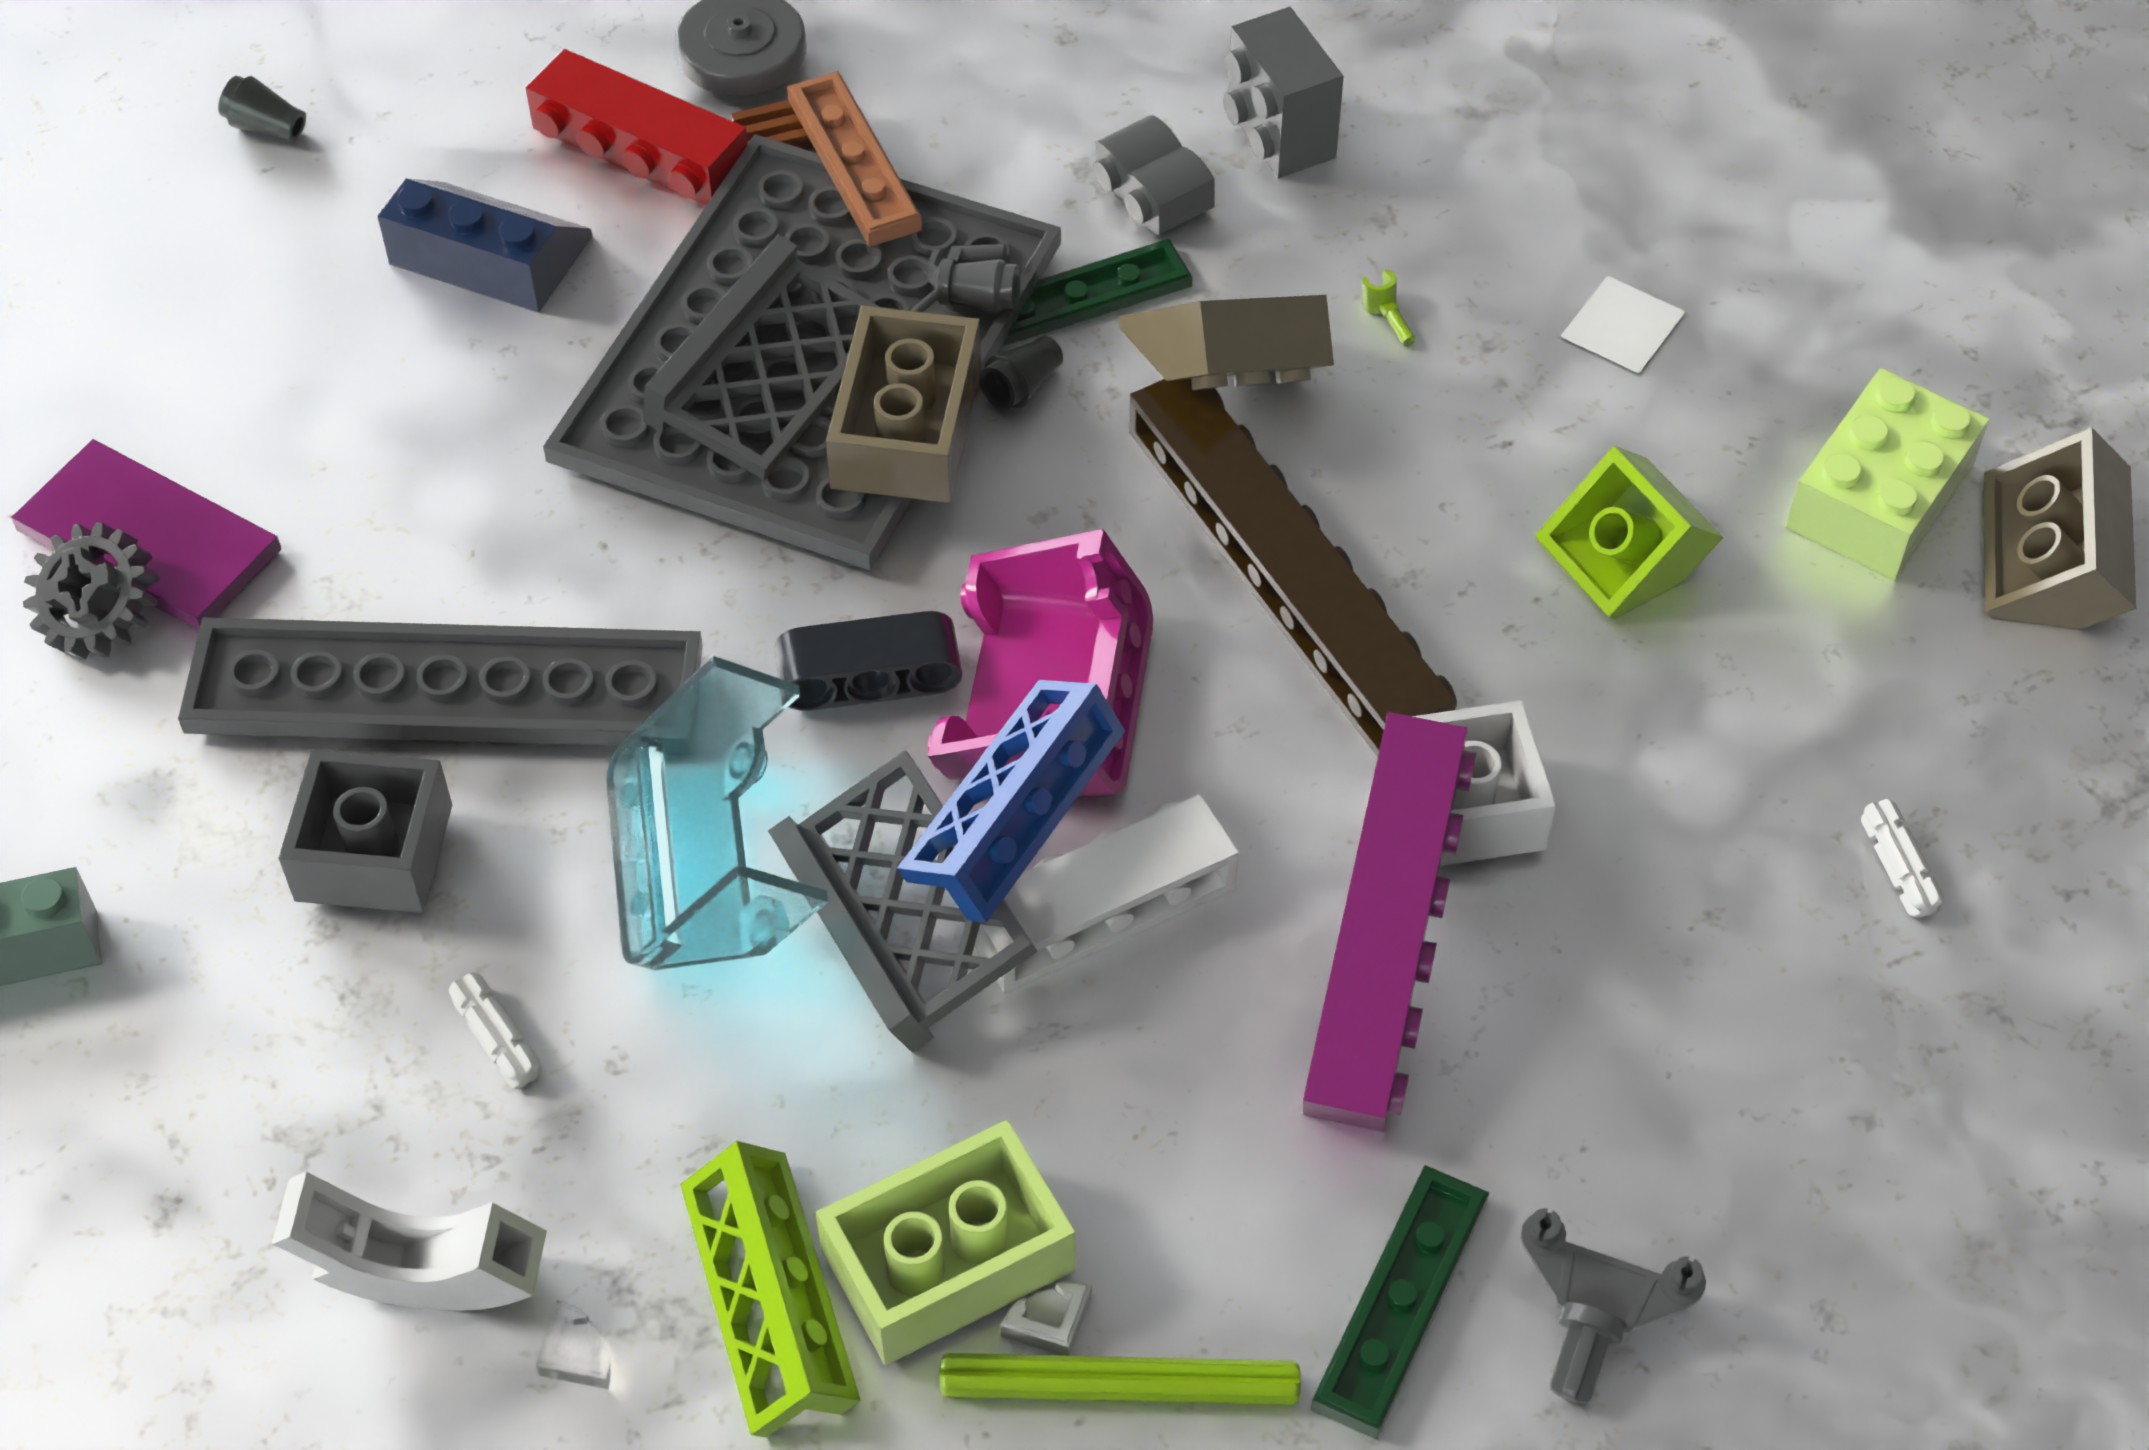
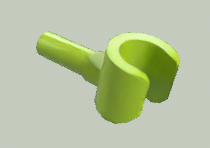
(1382, 301)

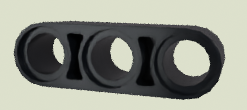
(869, 660)

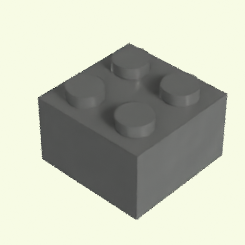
(1283, 92)
(366, 831)

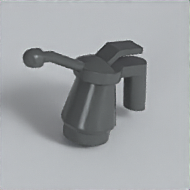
(974, 278)

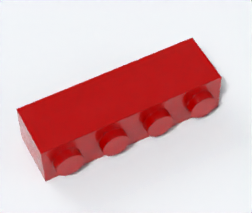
(634, 126)

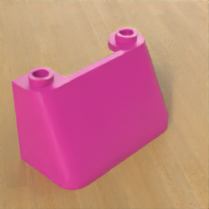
(1053, 615)

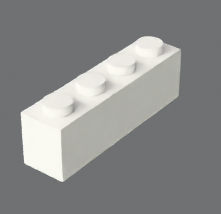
(1115, 888)

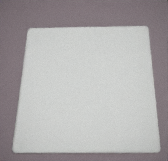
(1623, 324)

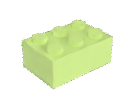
(1886, 473)
(946, 1241)

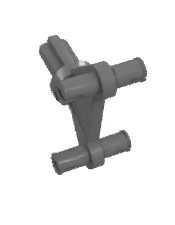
(1600, 1299)

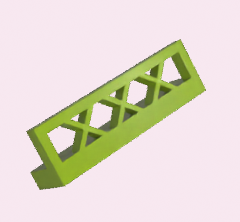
(781, 1274)

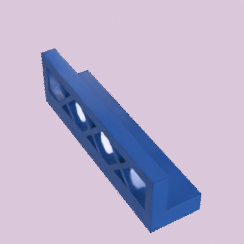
(1026, 795)

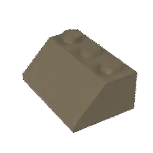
(1235, 339)
(2060, 535)

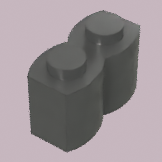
(1154, 175)

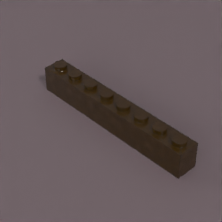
(1285, 558)

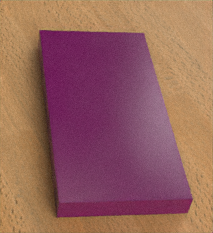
(195, 544)

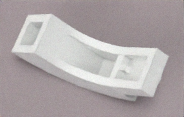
(410, 1260)

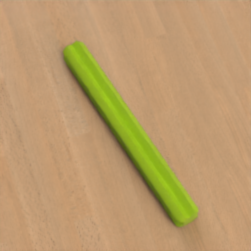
(1120, 1378)

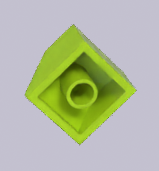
(1627, 533)

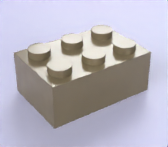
(904, 404)

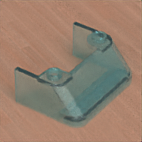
(680, 827)

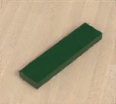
(1100, 289)
(1400, 1302)

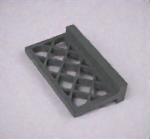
(720, 341)
(865, 940)

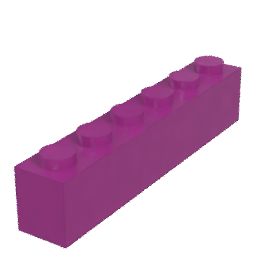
(1386, 921)

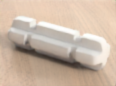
(1902, 858)
(495, 1030)

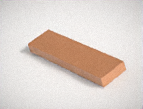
(854, 159)

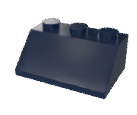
(479, 242)

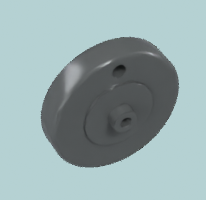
(740, 45)

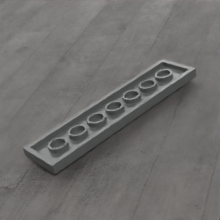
(431, 680)

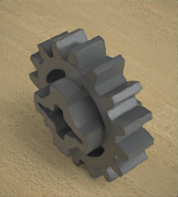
(91, 590)

